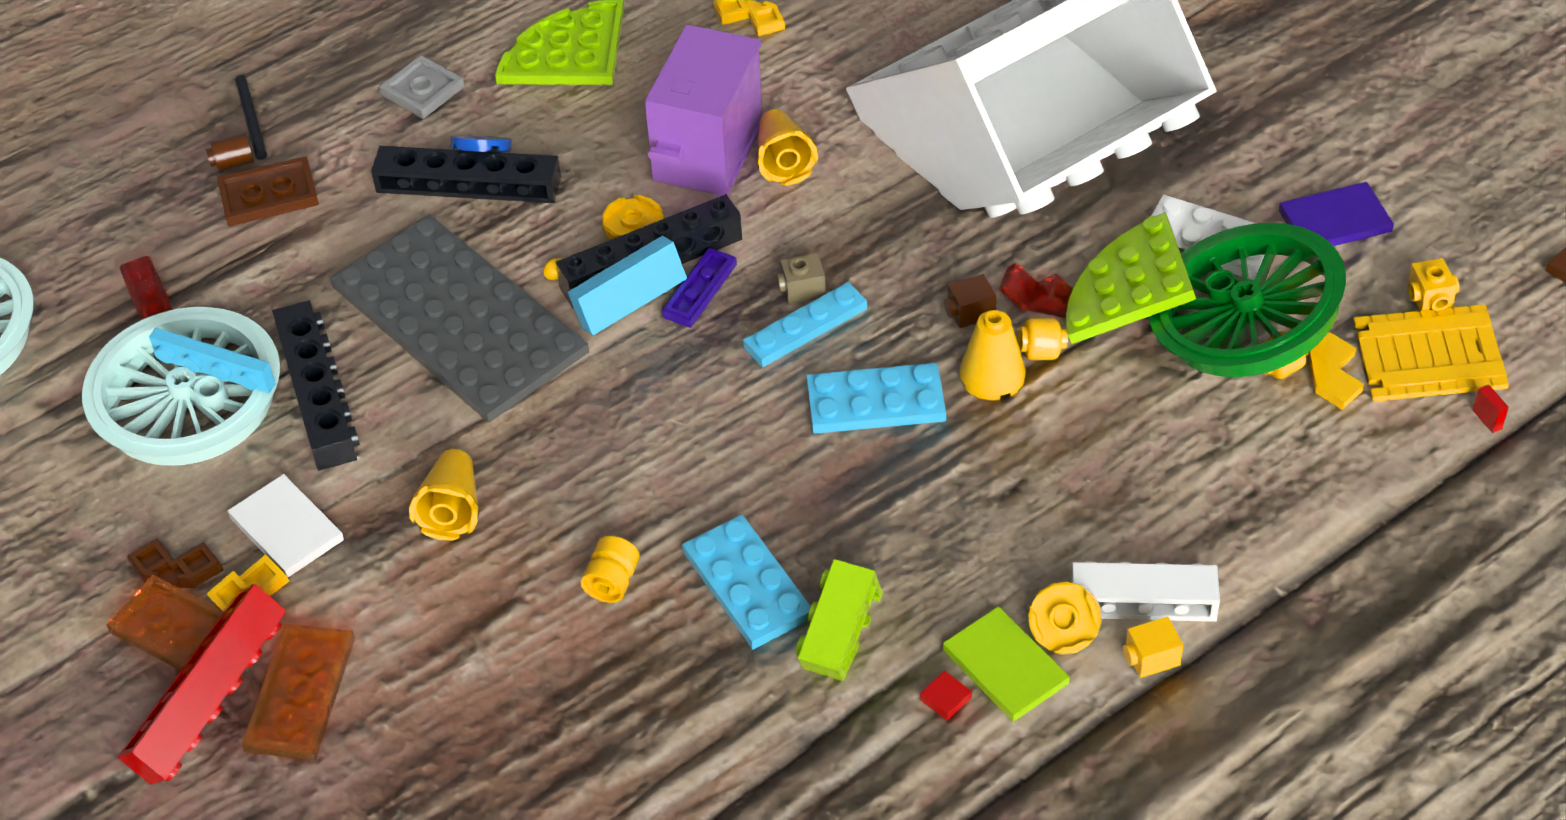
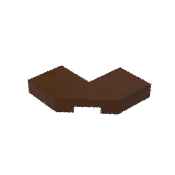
(183, 572)

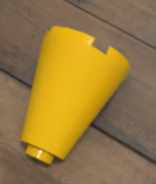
(784, 149)
(992, 358)
(447, 498)

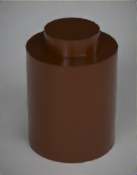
(230, 152)

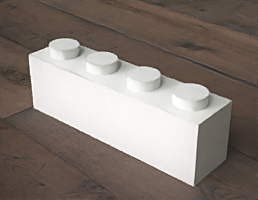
(1151, 590)

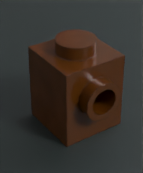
(969, 299)

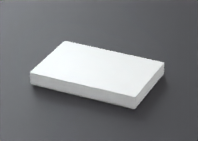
(285, 525)

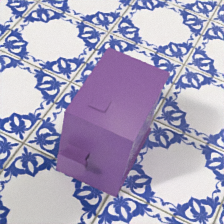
(705, 110)

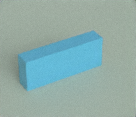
(627, 285)

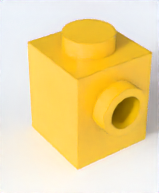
(1153, 647)

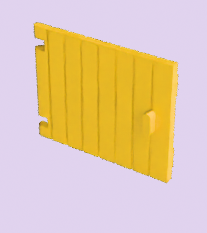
(1430, 352)

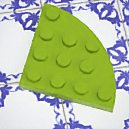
(567, 48)
(1129, 281)

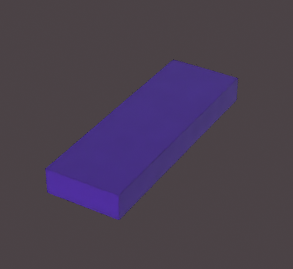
(699, 287)

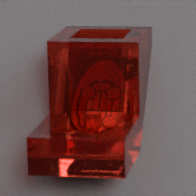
(1045, 297)

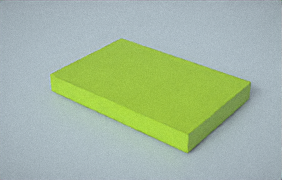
(1006, 663)

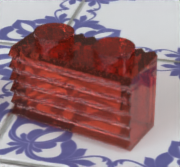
(145, 287)

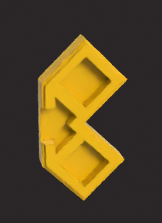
(763, 16)
(1326, 366)

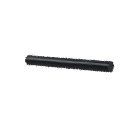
(251, 117)

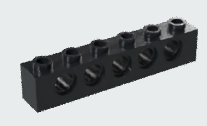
(466, 174)
(692, 231)
(314, 385)

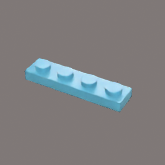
(805, 324)
(212, 360)

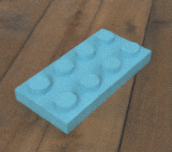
(876, 398)
(747, 581)

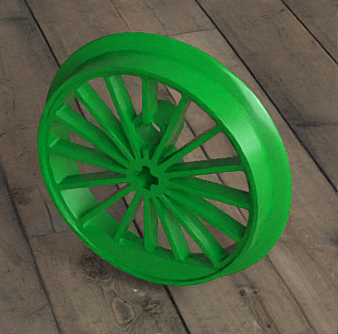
(1240, 303)

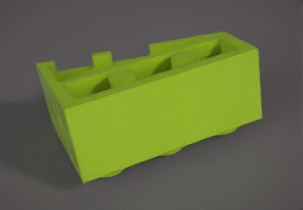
(838, 619)

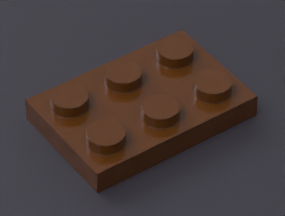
(267, 191)

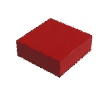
(1490, 408)
(945, 695)

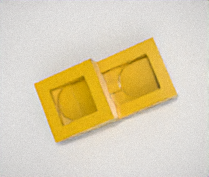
(262, 573)

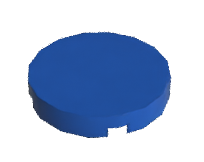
(480, 143)

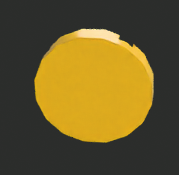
(629, 215)
(1065, 617)

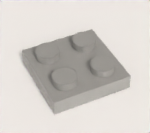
(422, 87)

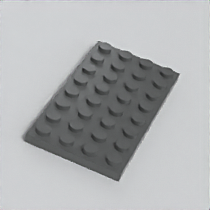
(460, 317)

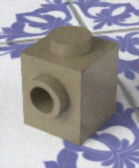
(801, 278)

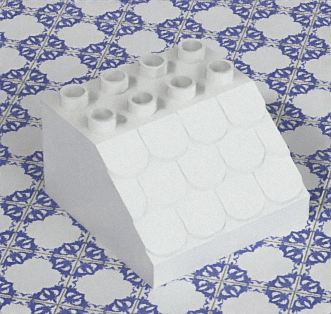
(1036, 97)

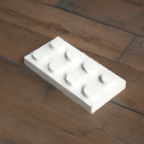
(1194, 223)

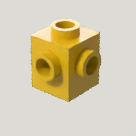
(1432, 285)

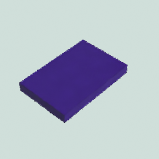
(1339, 214)

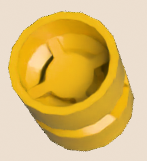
(610, 569)

